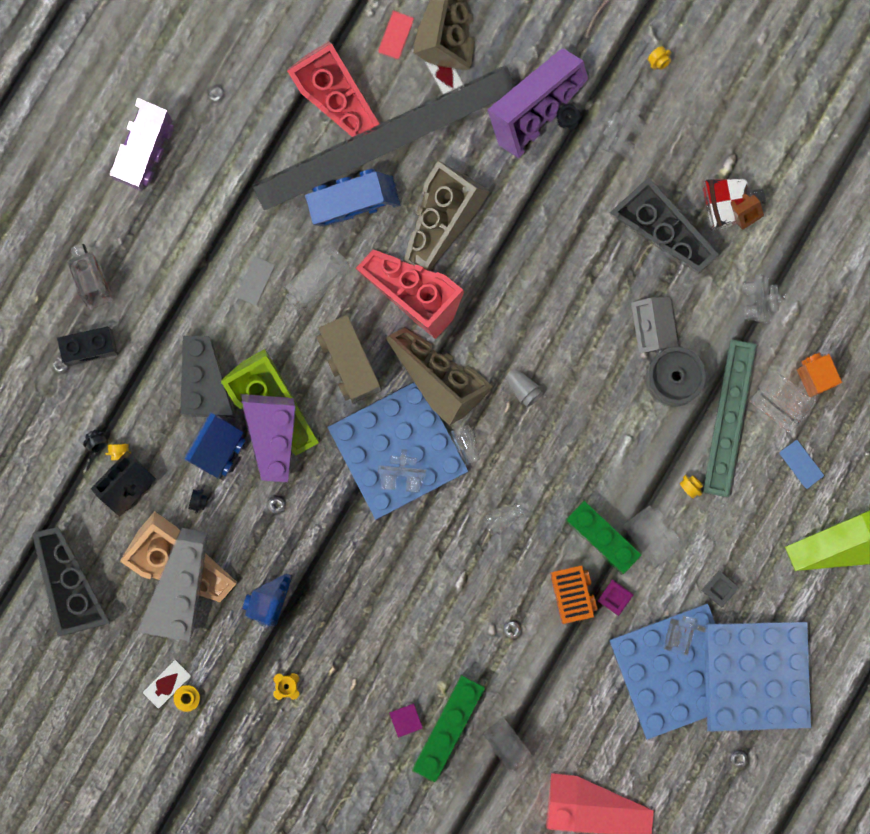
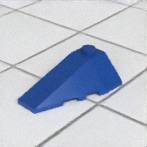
(267, 601)

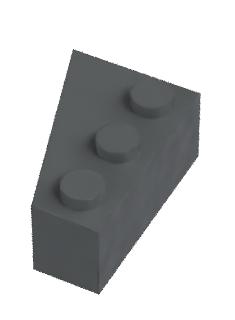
(201, 380)

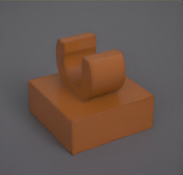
(747, 211)

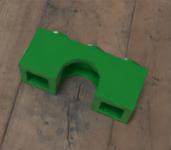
(603, 537)

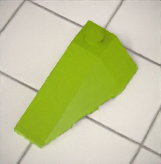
(261, 377)
(834, 547)

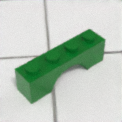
(448, 728)

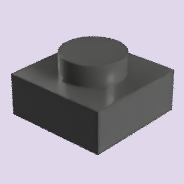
(720, 589)

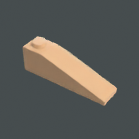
(151, 551)

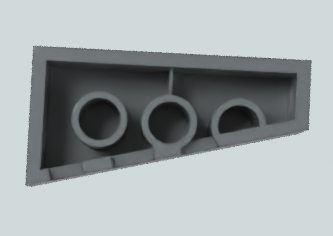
(661, 223)
(68, 592)

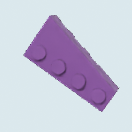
(536, 100)

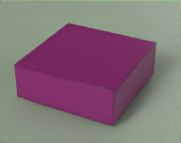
(615, 597)
(405, 720)

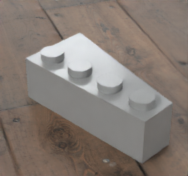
(176, 597)

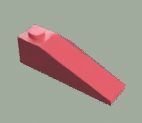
(330, 87)
(421, 294)
(589, 808)

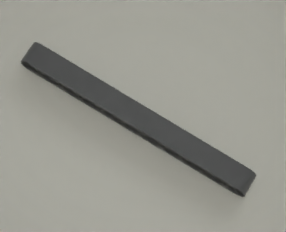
(383, 138)

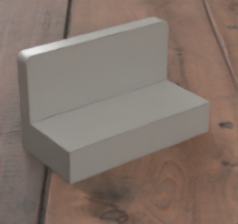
(654, 324)

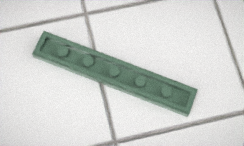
(729, 418)

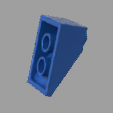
(216, 446)

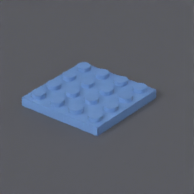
(382, 431)
(757, 676)
(664, 684)

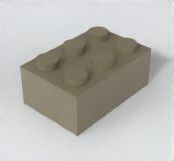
(348, 360)

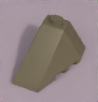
(445, 35)
(446, 209)
(443, 383)

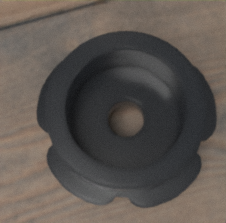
(568, 109)
(95, 441)
(197, 500)

